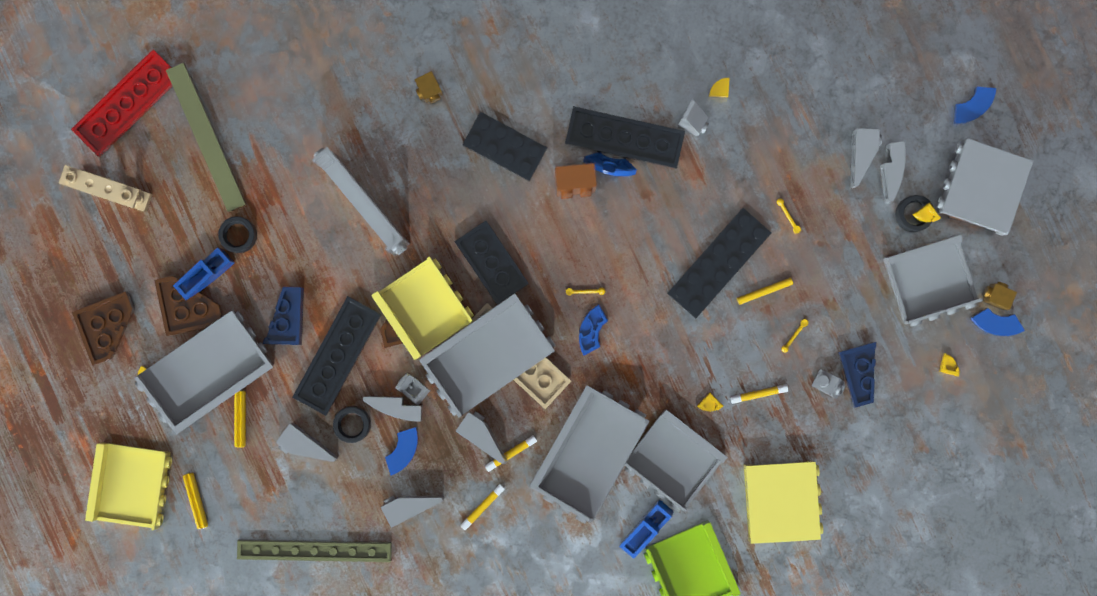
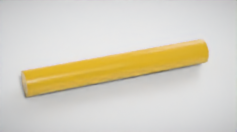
(765, 290)

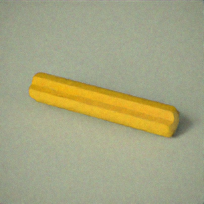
(240, 419)
(195, 500)

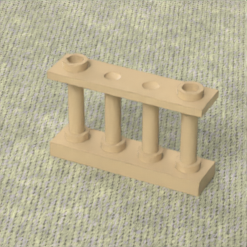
(105, 188)

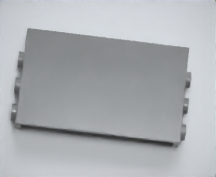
(361, 200)
(487, 355)
(204, 371)
(589, 454)

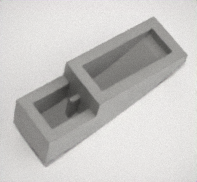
(893, 170)
(395, 407)

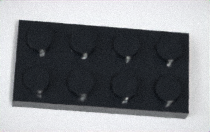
(504, 146)
(491, 262)

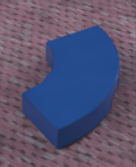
(975, 106)
(609, 165)
(997, 325)
(590, 330)
(404, 451)

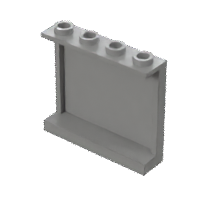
(984, 186)
(931, 281)
(674, 460)

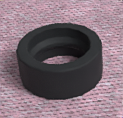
(900, 213)
(222, 234)
(337, 424)

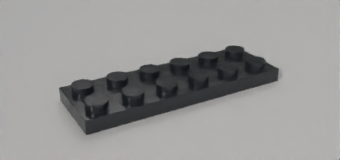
(625, 137)
(719, 263)
(337, 356)

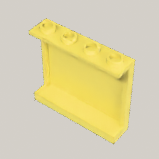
(423, 308)
(128, 485)
(783, 502)

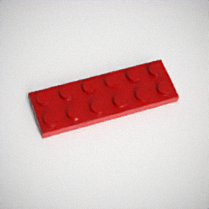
(124, 104)

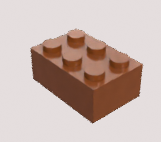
(575, 180)

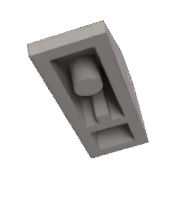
(694, 119)
(864, 148)
(480, 434)
(301, 443)
(404, 507)

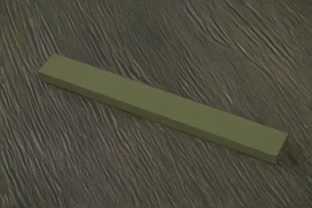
(206, 137)
(314, 550)

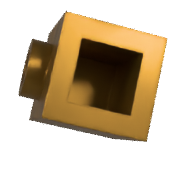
(428, 88)
(999, 295)

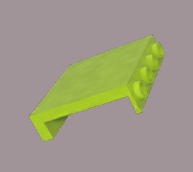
(691, 564)

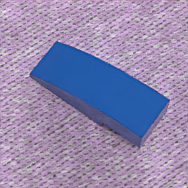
(203, 273)
(646, 528)

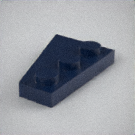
(288, 318)
(859, 373)

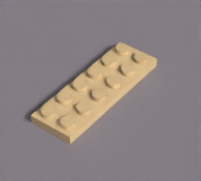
(540, 381)

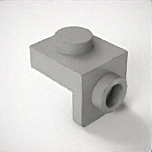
(829, 384)
(412, 388)

